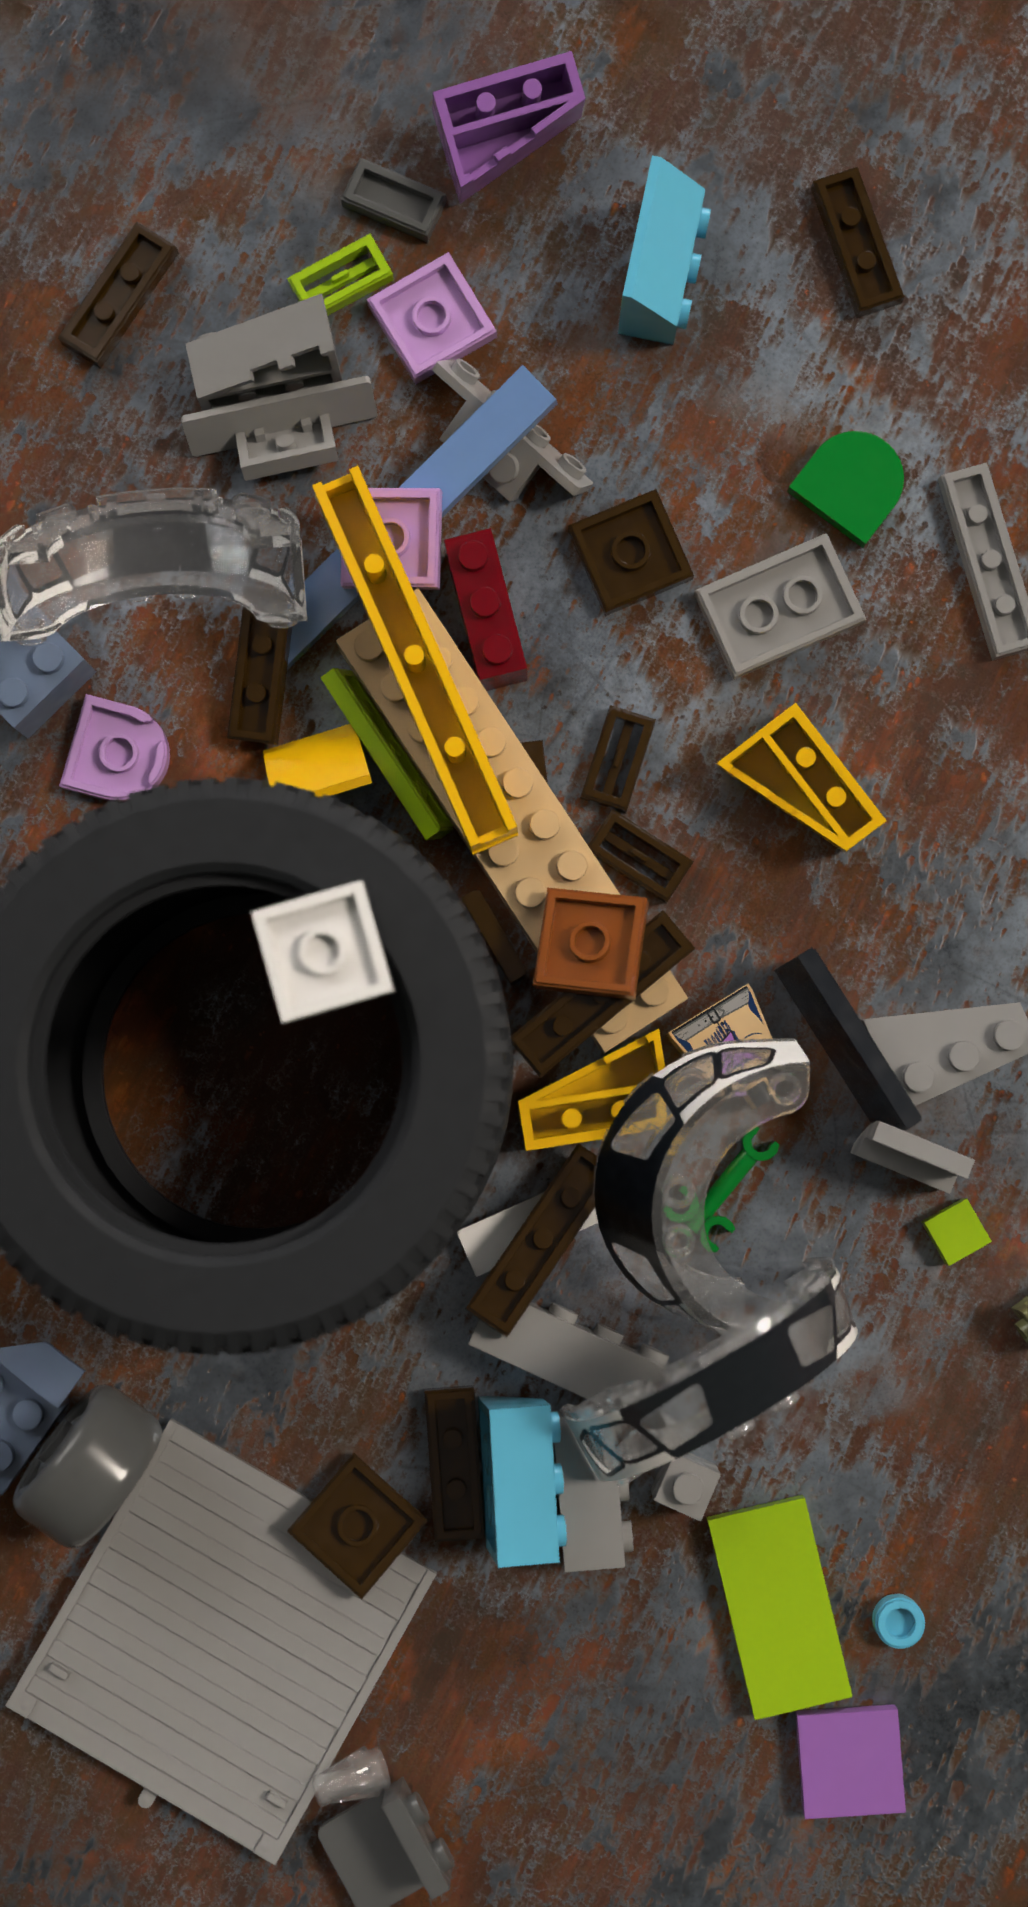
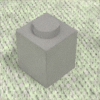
(686, 1485)

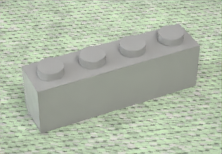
(568, 1353)

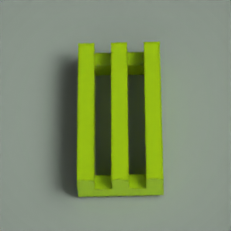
(335, 261)

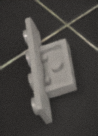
(282, 429)
(524, 460)

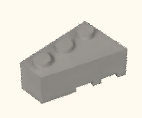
(265, 356)
(949, 1046)

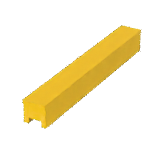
(416, 661)

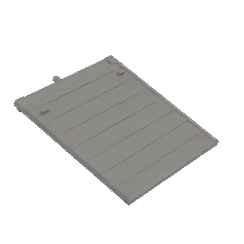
(215, 1646)

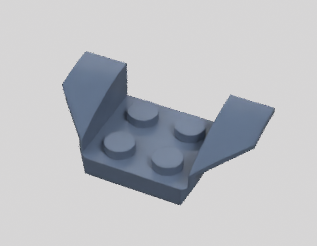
(32, 1398)

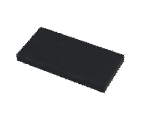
(847, 1041)

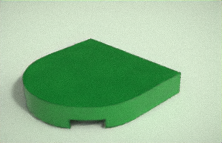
(851, 483)

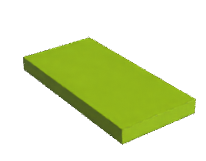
(779, 1607)

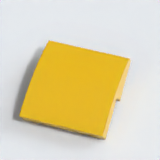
(320, 763)

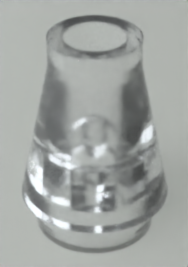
(352, 1778)

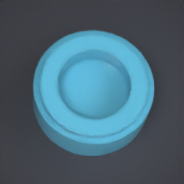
(898, 1621)

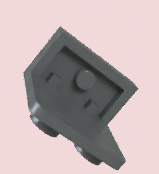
(387, 1848)

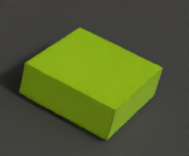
(956, 1231)

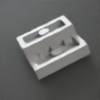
(912, 1156)

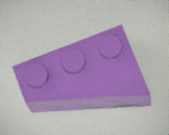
(504, 118)

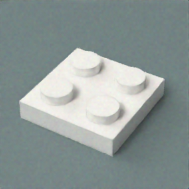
(322, 952)

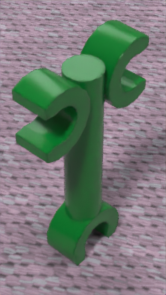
(730, 1179)

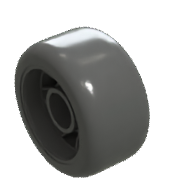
(87, 1466)

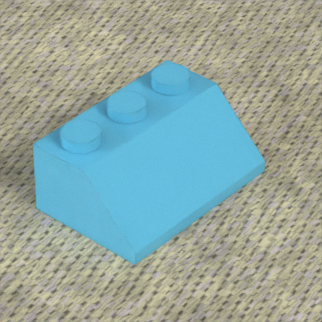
(663, 255)
(521, 1480)

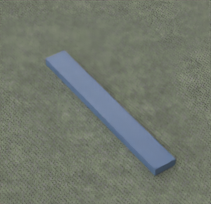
(454, 469)

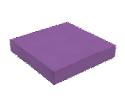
(850, 1761)

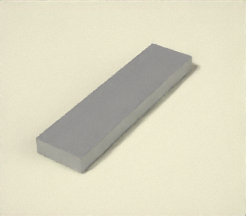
(987, 558)

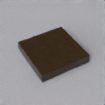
(630, 552)
(357, 1526)

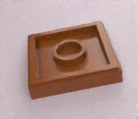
(591, 943)

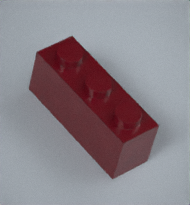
(486, 609)

